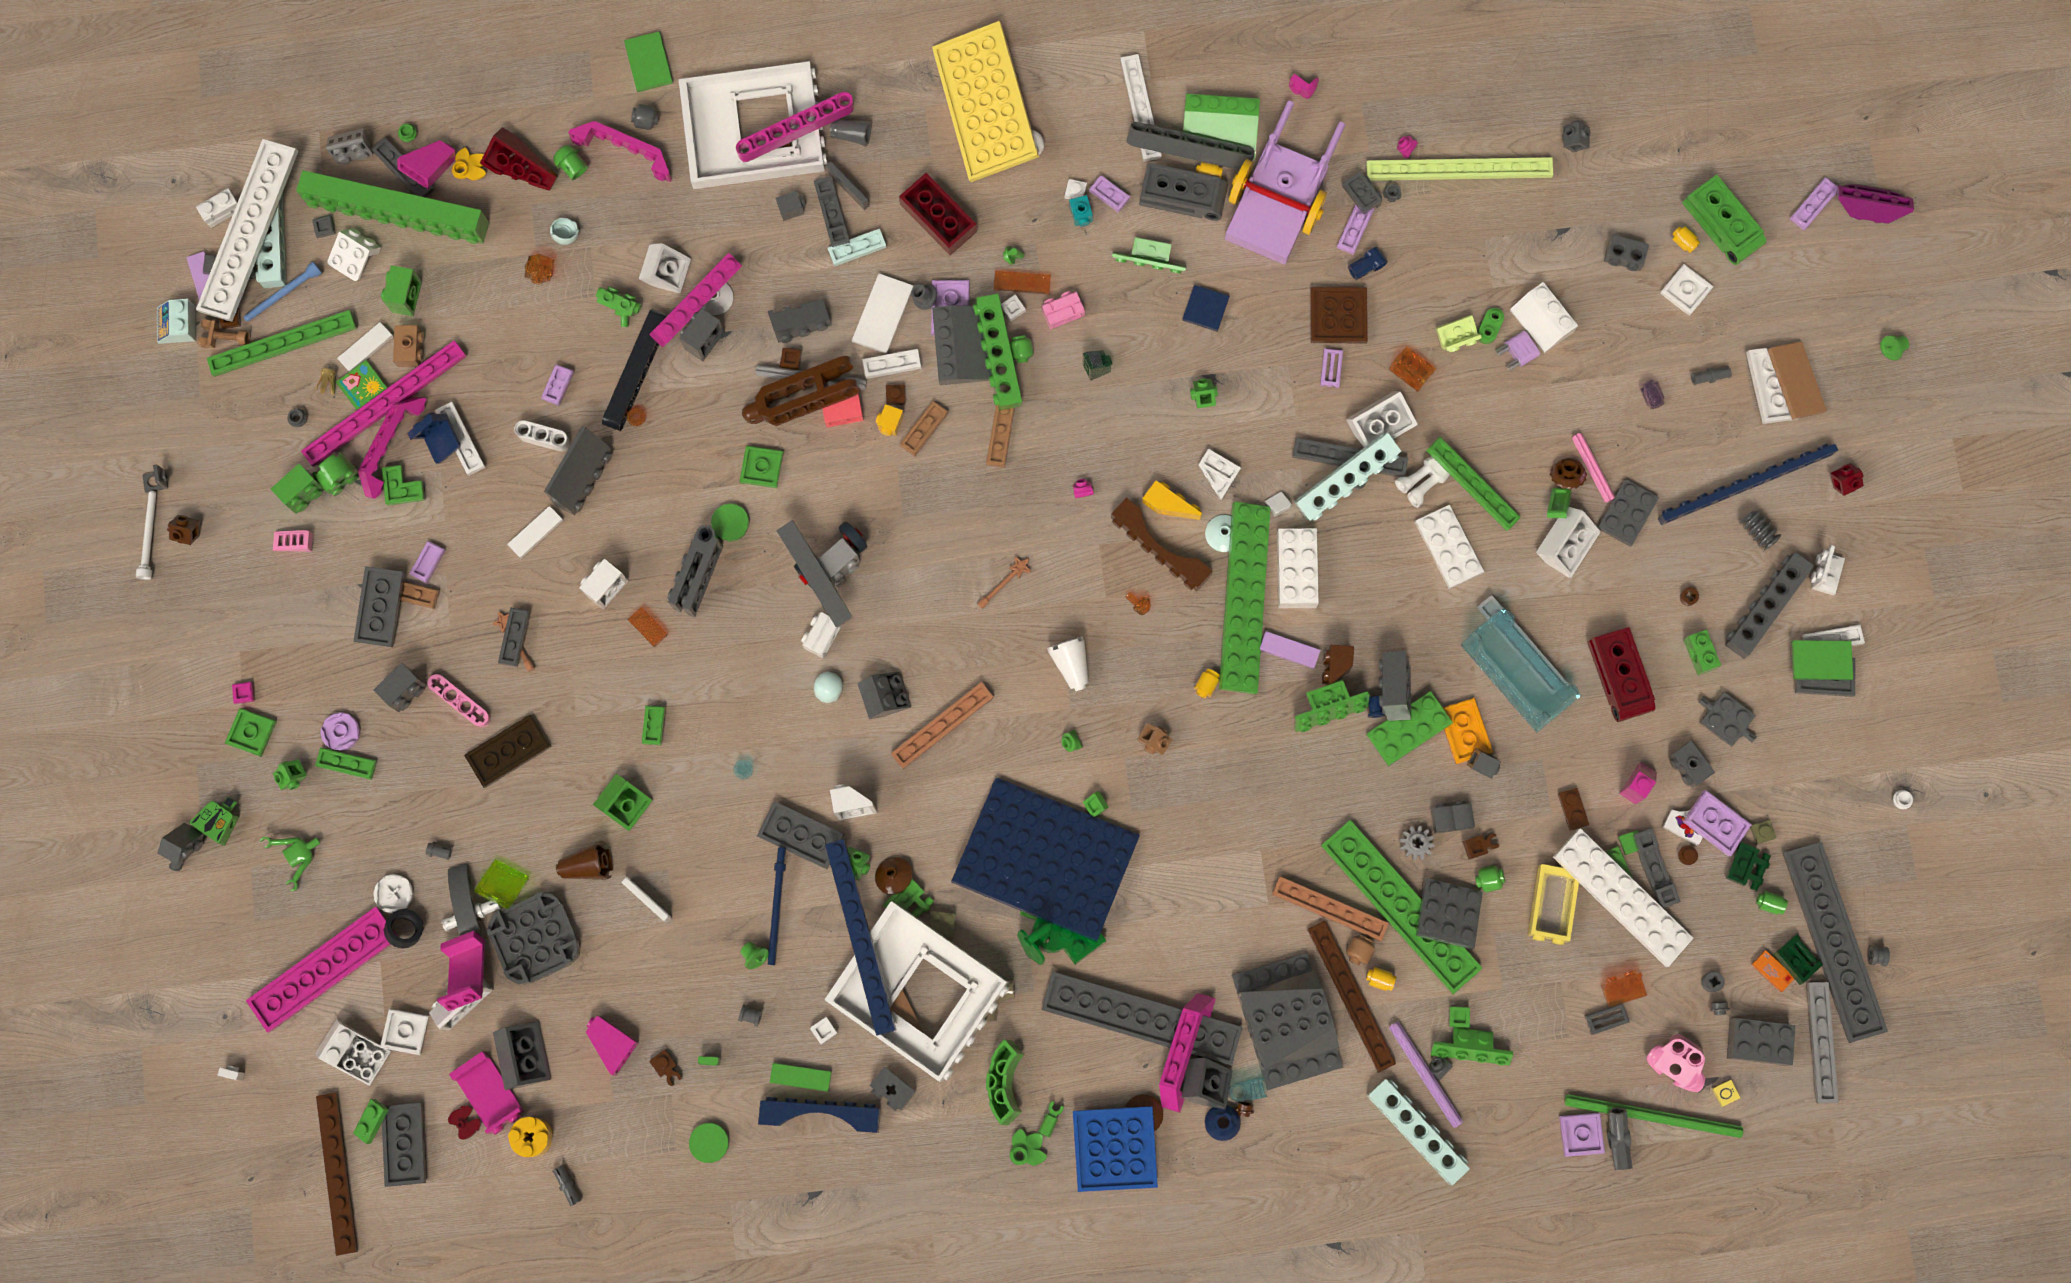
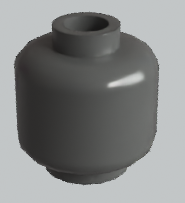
(644, 117)

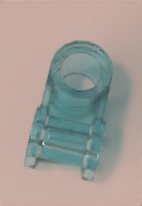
(1249, 1090)

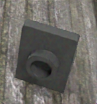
(161, 479)

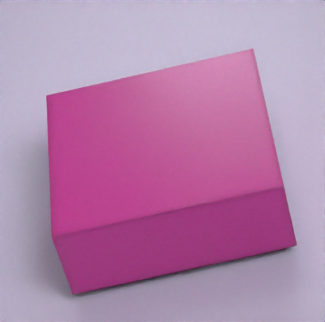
(243, 693)

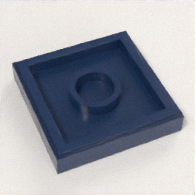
(1205, 308)

